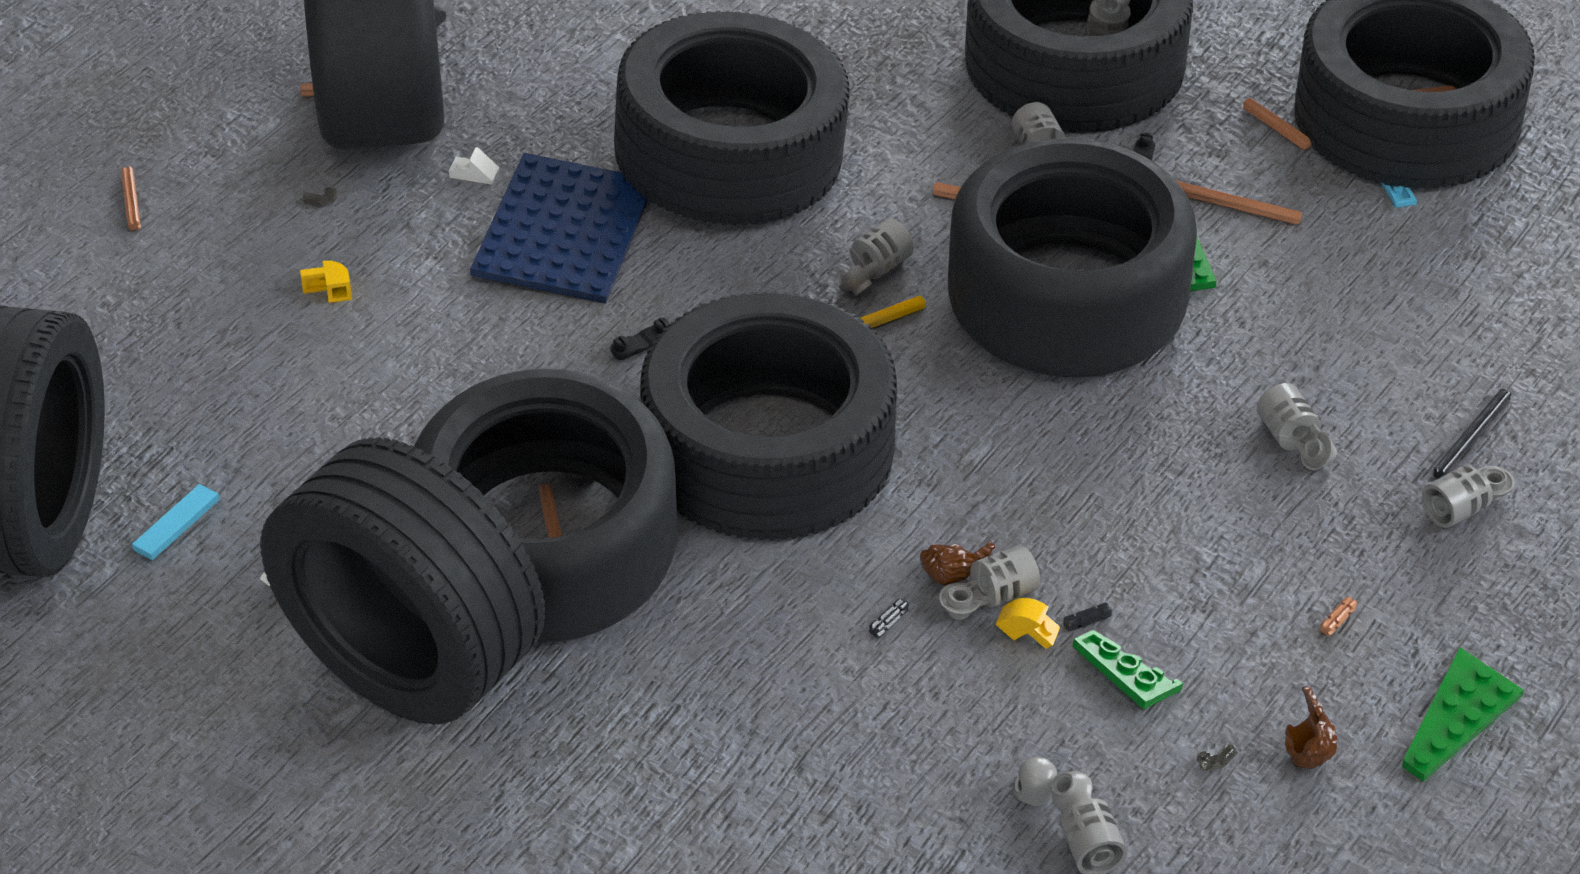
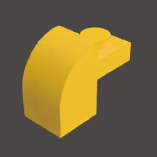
(331, 278)
(1029, 617)

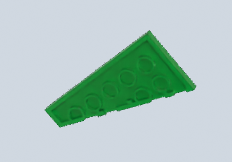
(1462, 708)

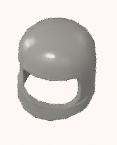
(1036, 781)

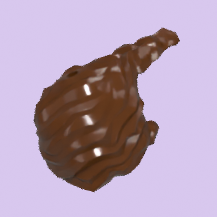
(951, 562)
(1314, 738)

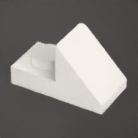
(476, 169)

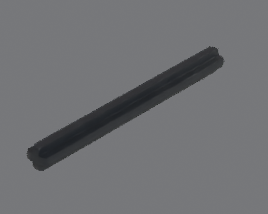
(1472, 433)

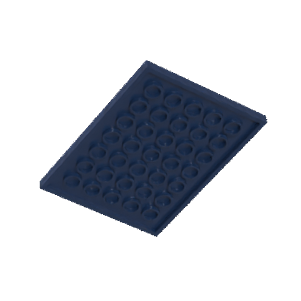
(561, 229)

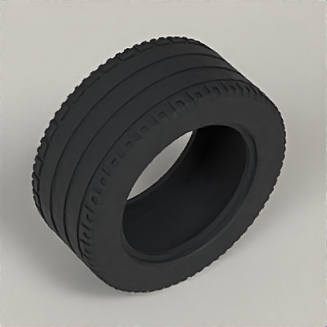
(1081, 78)
(1405, 133)
(730, 170)
(774, 346)
(47, 437)
(403, 580)

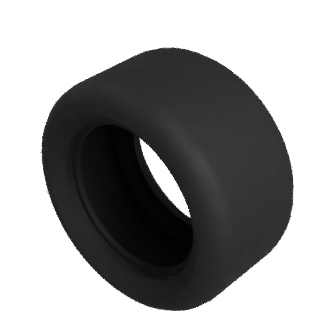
(375, 71)
(1067, 318)
(582, 428)

